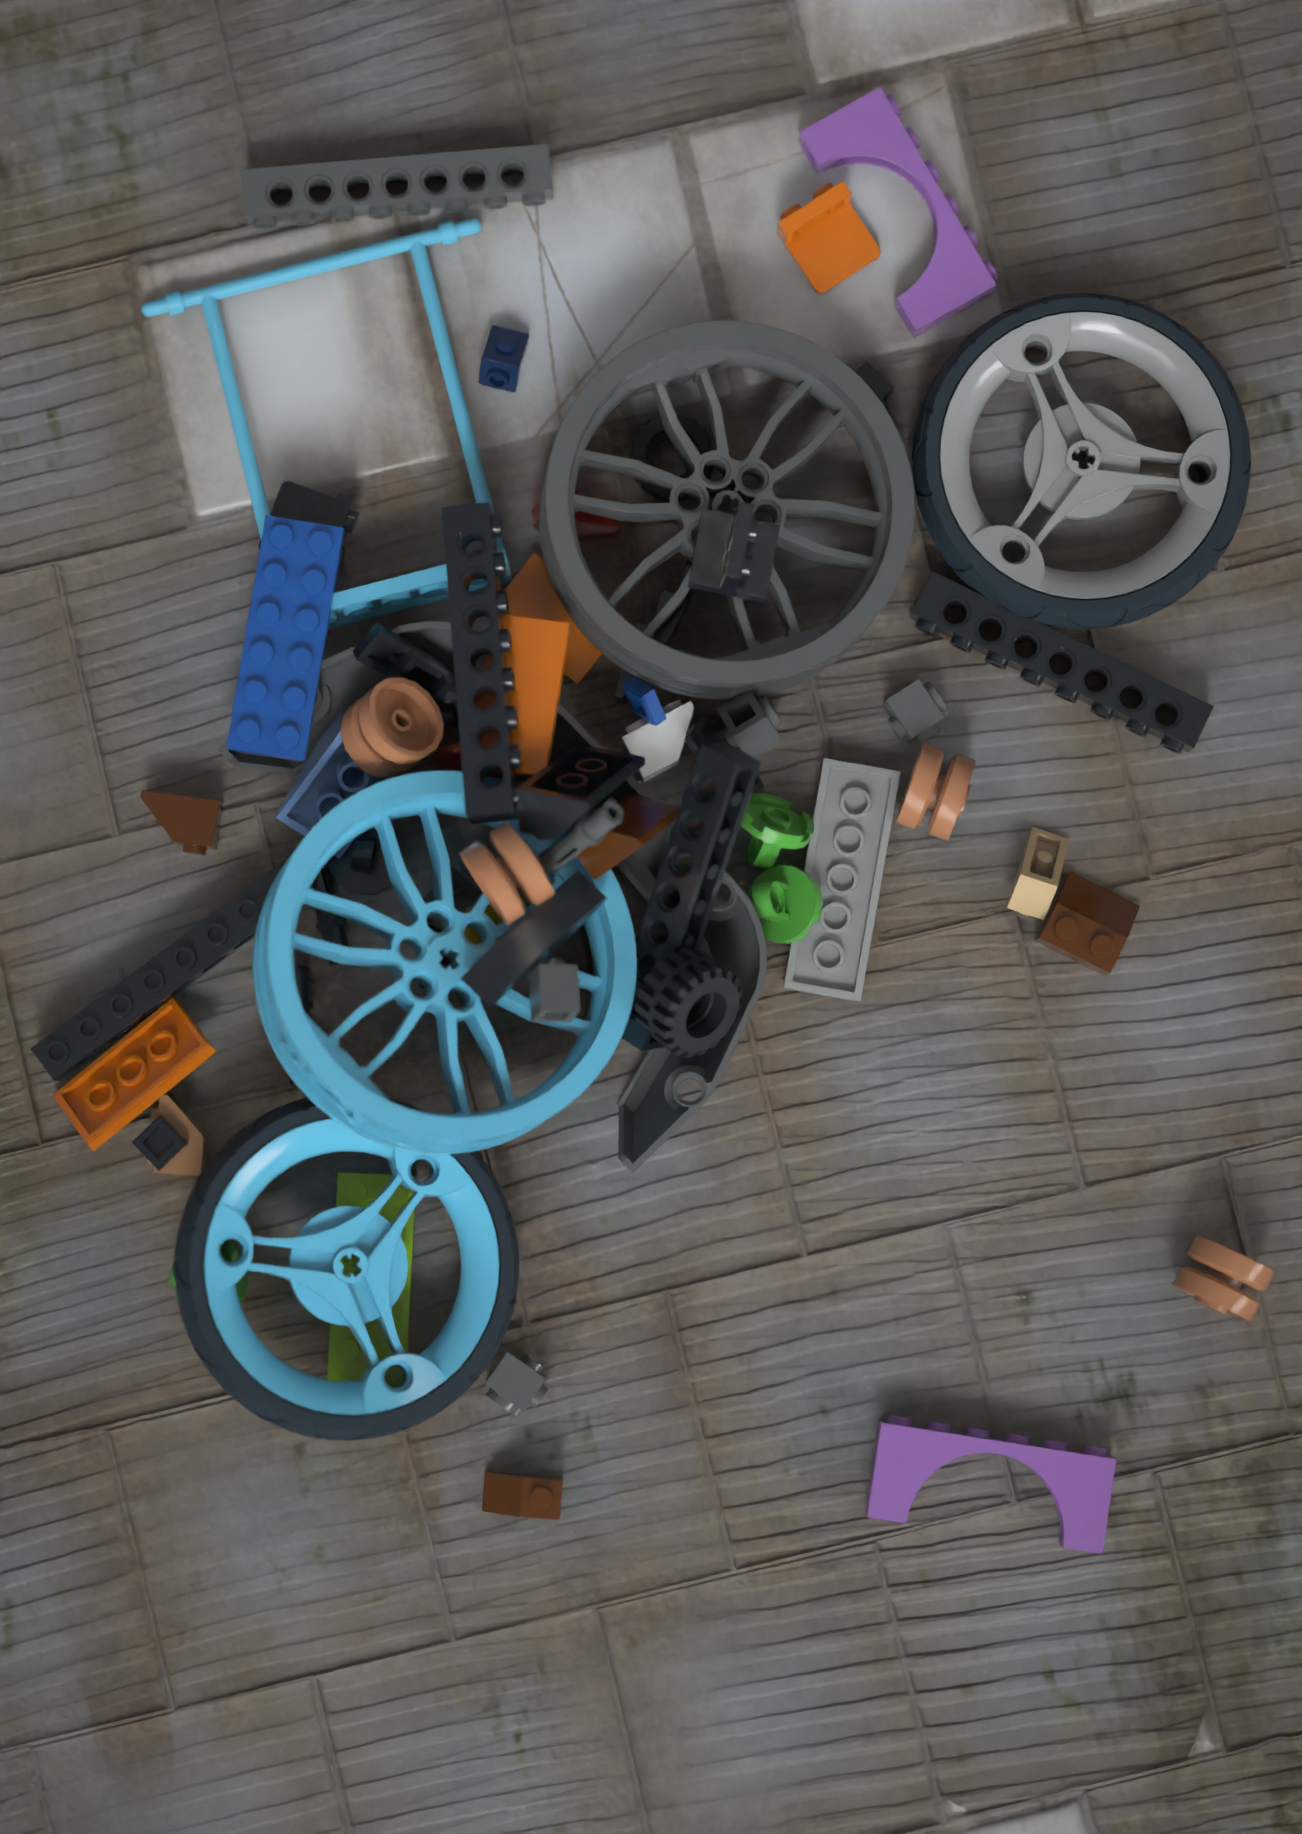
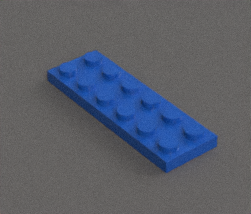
(285, 638)

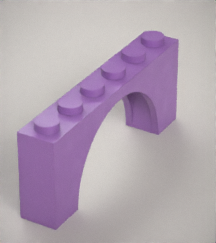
(874, 136)
(911, 1454)

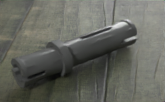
(588, 831)

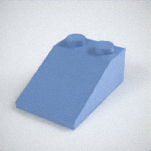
(324, 783)

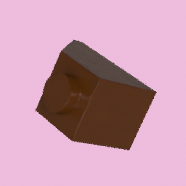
(187, 819)
(523, 1495)

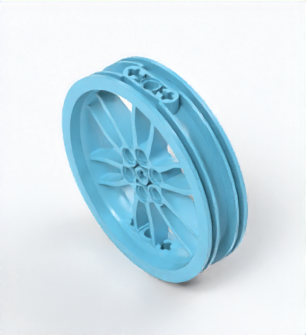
(331, 1075)

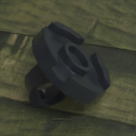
(363, 865)

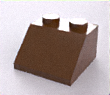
(641, 822)
(1088, 924)

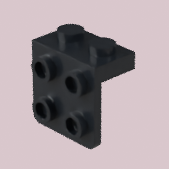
(313, 506)

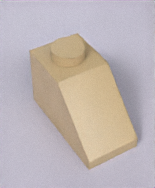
(1038, 873)

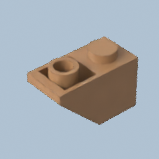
(193, 1157)

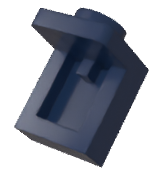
(503, 358)

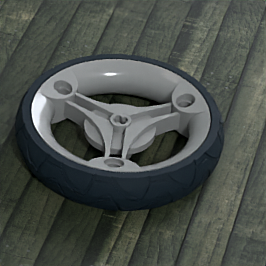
(1107, 327)

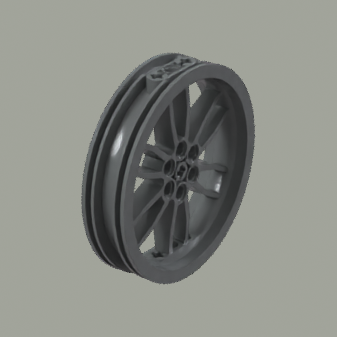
(688, 355)

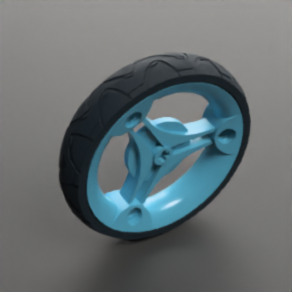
(316, 1404)

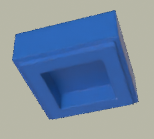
(644, 701)

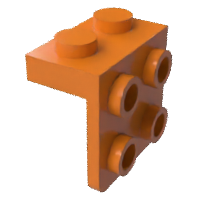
(827, 238)

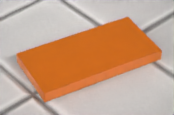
(538, 669)
(134, 1073)

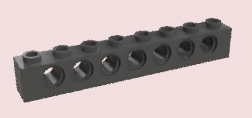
(301, 180)

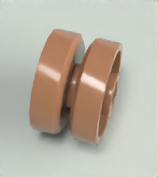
(392, 728)
(935, 791)
(511, 870)
(1222, 1281)

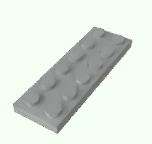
(848, 864)

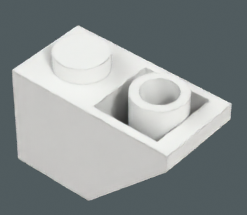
(660, 743)

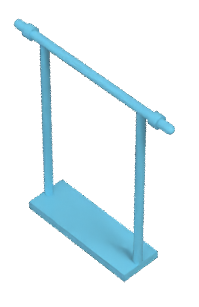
(397, 592)

